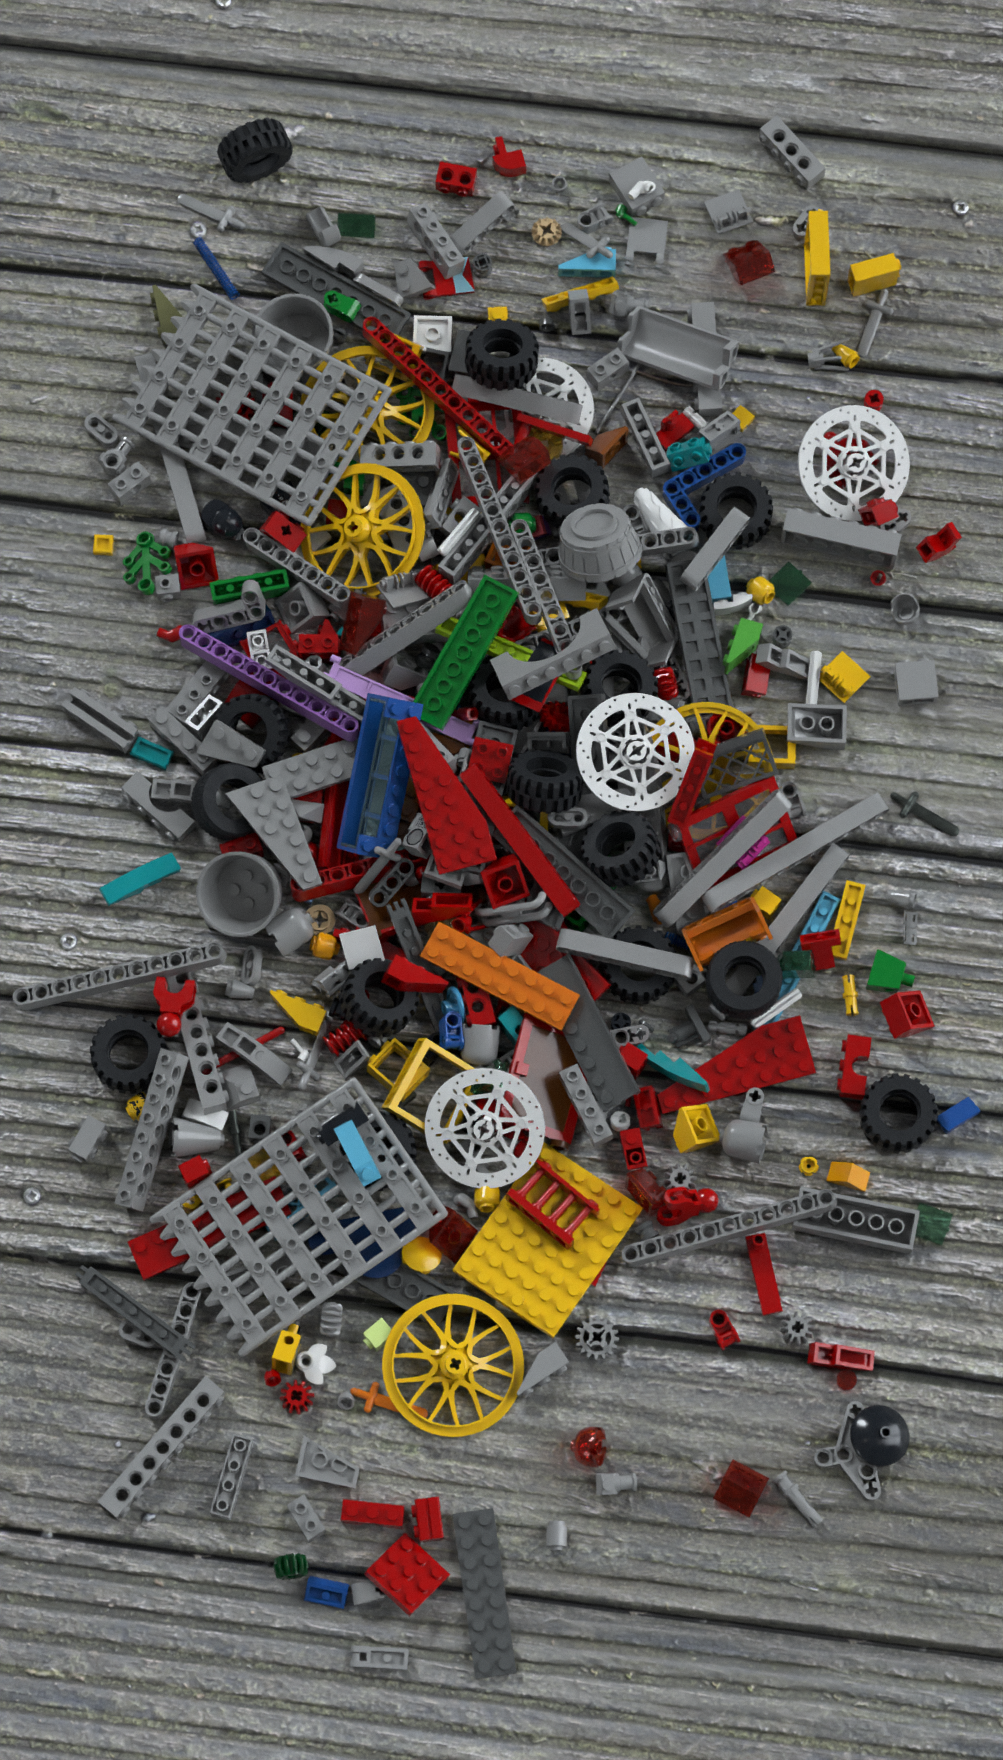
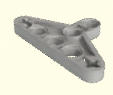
(854, 1464)

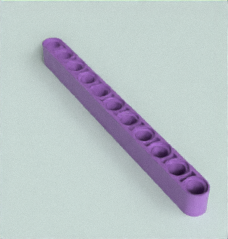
(272, 690)

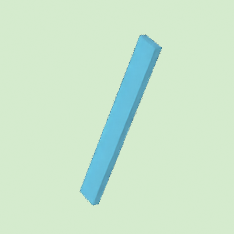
(817, 922)

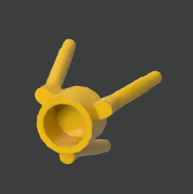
(483, 452)

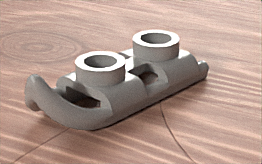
(328, 984)

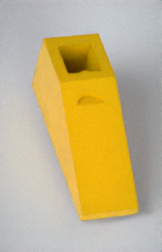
(304, 1015)

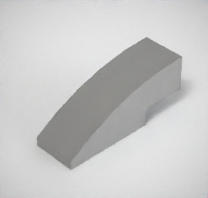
(335, 259)
(783, 661)

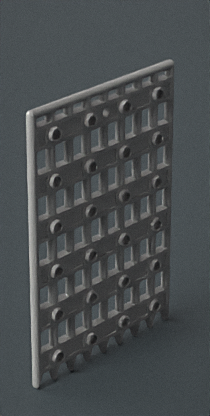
(266, 413)
(292, 1244)

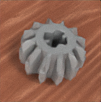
(672, 1177)
(331, 1319)
(804, 1332)

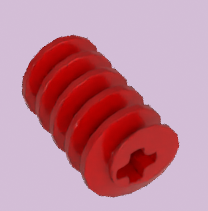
(431, 581)
(343, 1038)

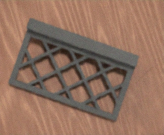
(733, 745)

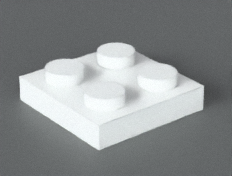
(433, 332)

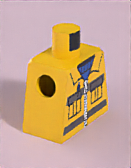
(287, 1350)

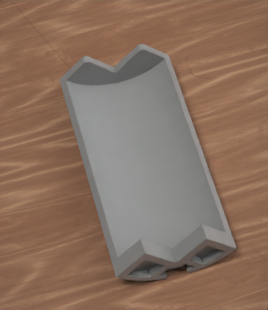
(678, 348)

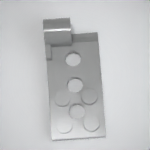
(398, 538)

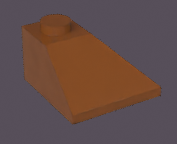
(607, 445)

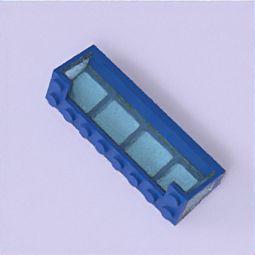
(377, 777)

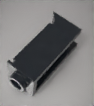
(327, 1133)

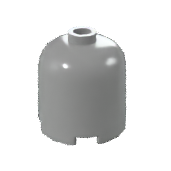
(291, 930)
(480, 1045)
(744, 1140)

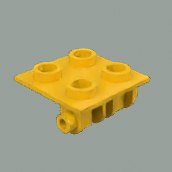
(843, 676)

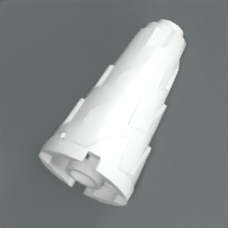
(657, 515)

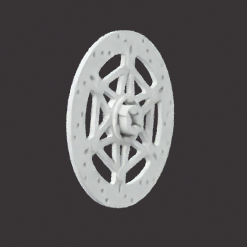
(564, 389)
(844, 461)
(669, 766)
(436, 1142)

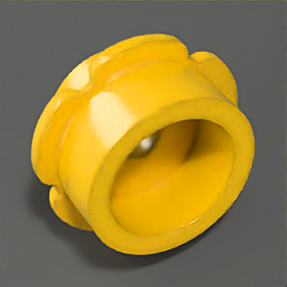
(808, 1161)

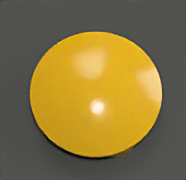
(421, 1255)

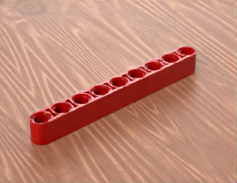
(520, 839)

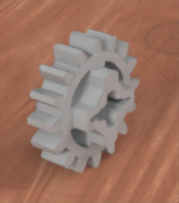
(603, 1345)

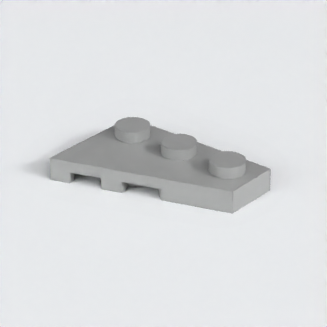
(230, 746)
(324, 1466)

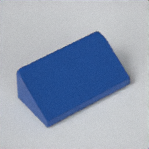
(957, 1115)
(326, 1592)

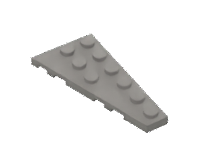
(274, 819)

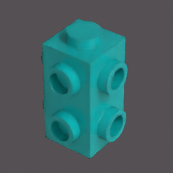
(689, 453)

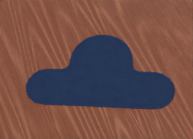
(389, 1264)

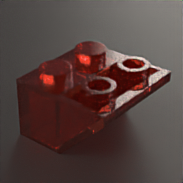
(749, 262)
(741, 1488)

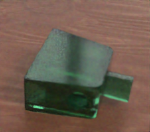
(796, 964)

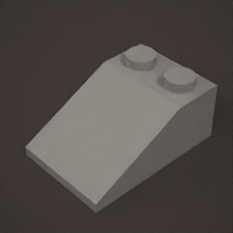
(817, 725)

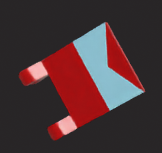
(455, 285)

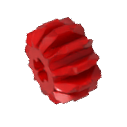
(667, 683)
(295, 1404)

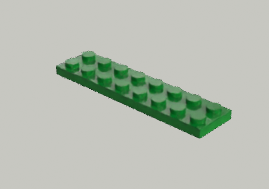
(464, 651)

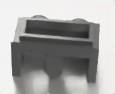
(438, 356)

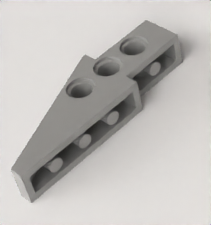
(315, 682)

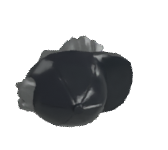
(222, 520)

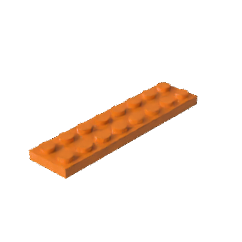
(500, 976)

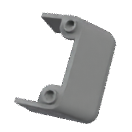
(648, 616)

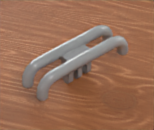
(512, 912)

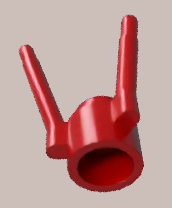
(464, 921)

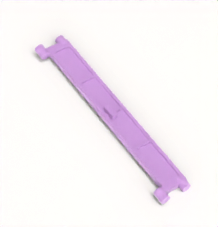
(362, 686)

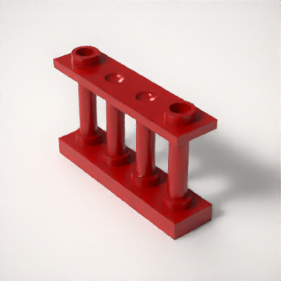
(692, 783)
(549, 1223)

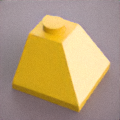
(695, 1128)

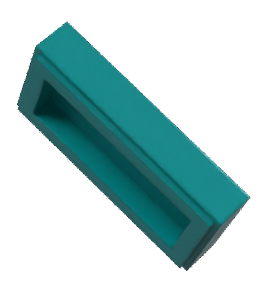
(152, 753)

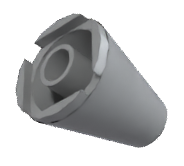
(192, 1138)

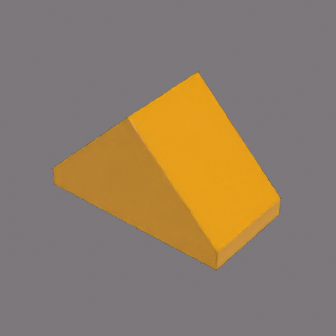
(848, 1175)

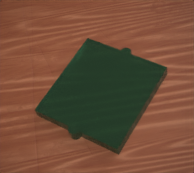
(789, 583)
(932, 1223)

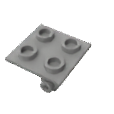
(728, 211)
(401, 593)

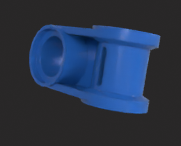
(451, 1036)

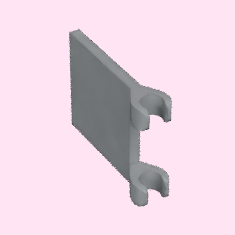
(647, 238)

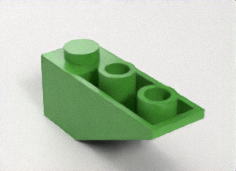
(744, 643)

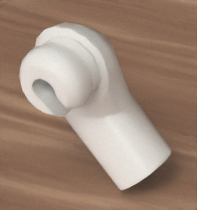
(641, 187)

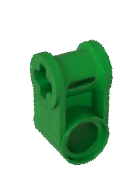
(342, 306)

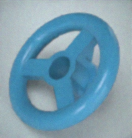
(453, 1003)

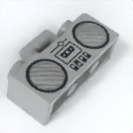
(417, 841)

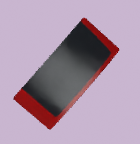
(537, 696)

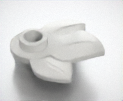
(318, 1365)

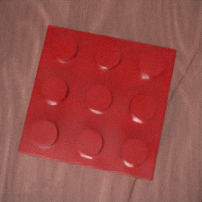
(407, 1574)

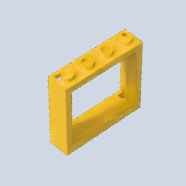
(817, 258)
(406, 1076)

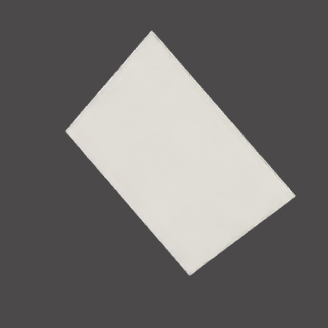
(361, 945)

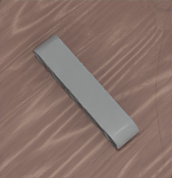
(715, 549)

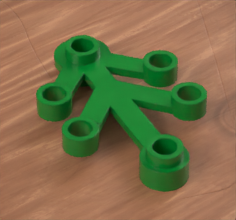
(416, 413)
(145, 542)

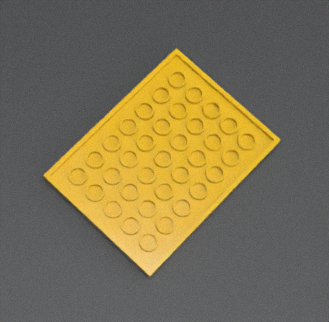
(529, 1268)

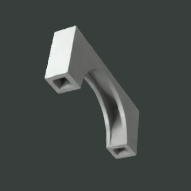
(523, 676)

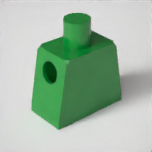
(888, 974)

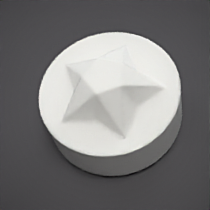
(620, 1121)

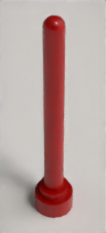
(232, 1055)

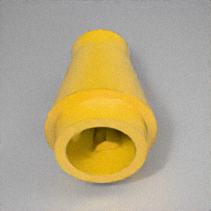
(849, 356)

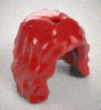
(515, 626)

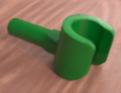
(621, 213)

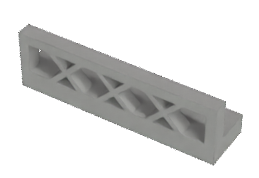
(440, 494)

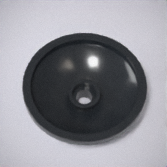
(871, 1443)

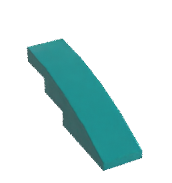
(139, 879)
(677, 1071)

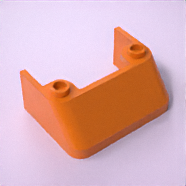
(723, 927)

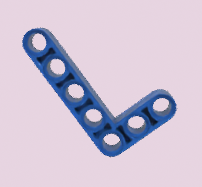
(699, 480)

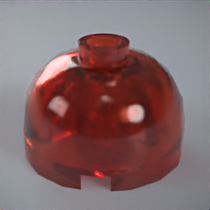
(588, 1446)

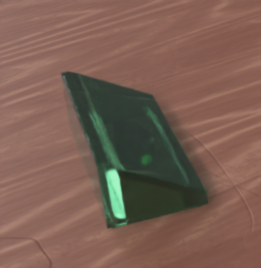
(356, 225)

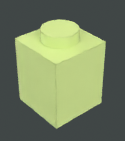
(376, 1335)

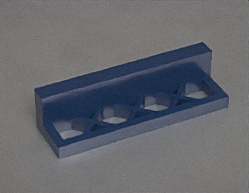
(233, 635)

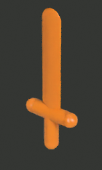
(374, 1398)

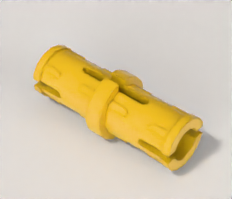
(850, 995)

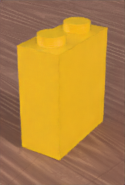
(873, 274)

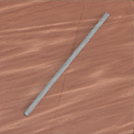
(617, 398)

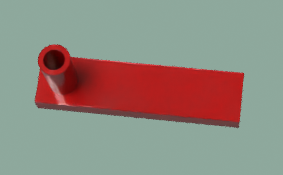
(528, 422)
(763, 1274)

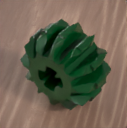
(290, 1566)

